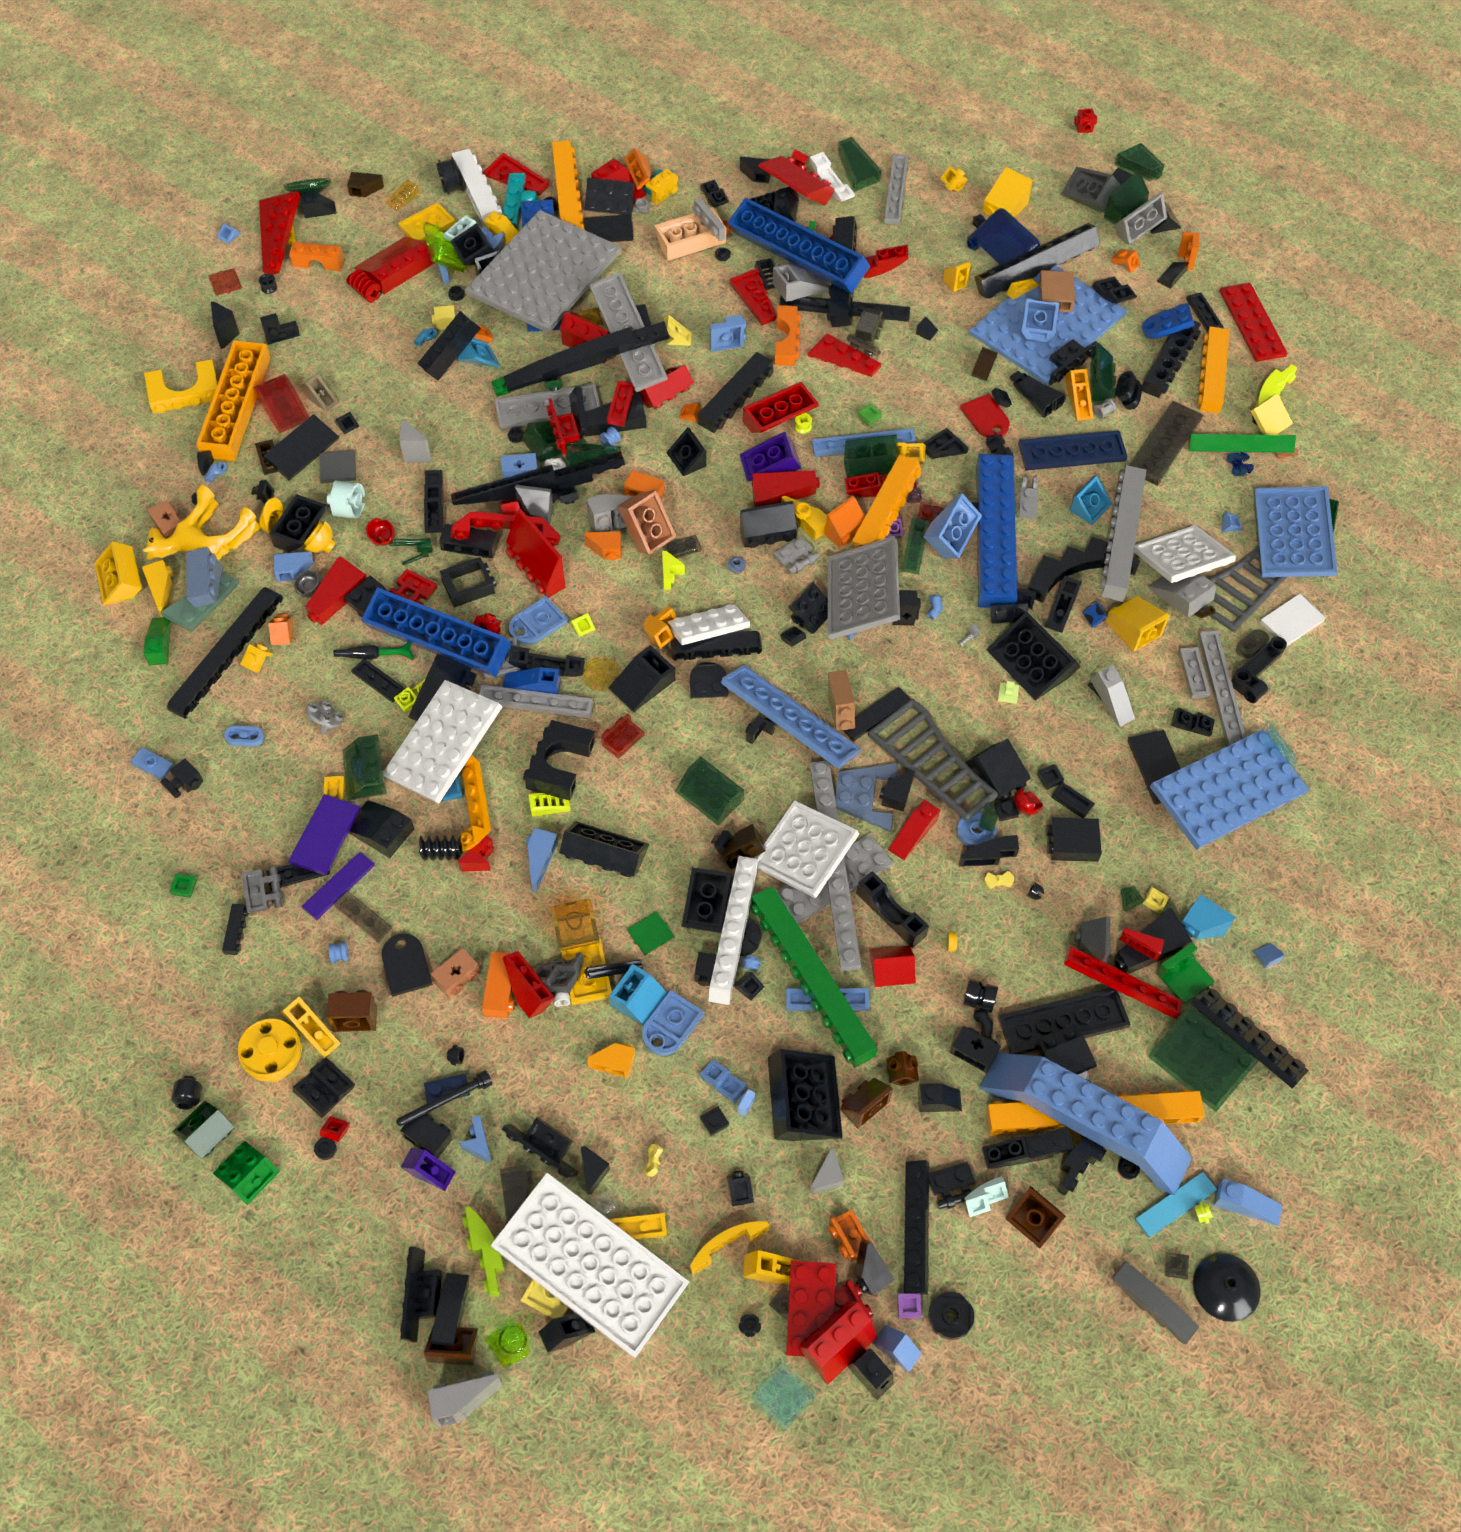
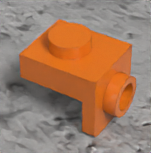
(1127, 257)

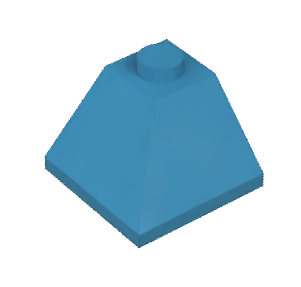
(478, 353)
(1207, 919)

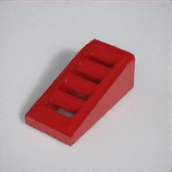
(1144, 943)

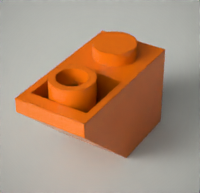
(281, 629)

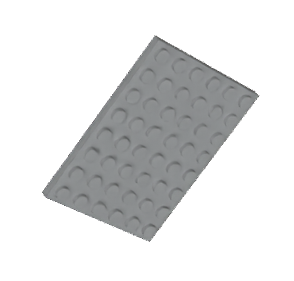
(543, 271)

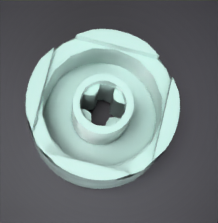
(346, 499)

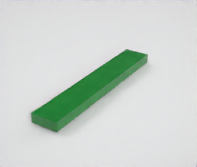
(1242, 443)

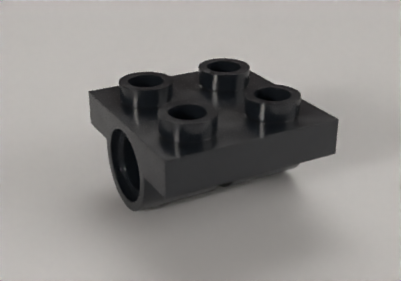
(810, 608)

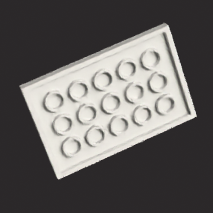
(442, 741)

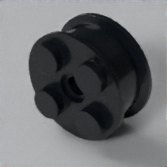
(449, 172)

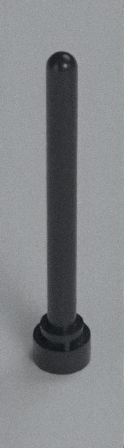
(481, 1080)

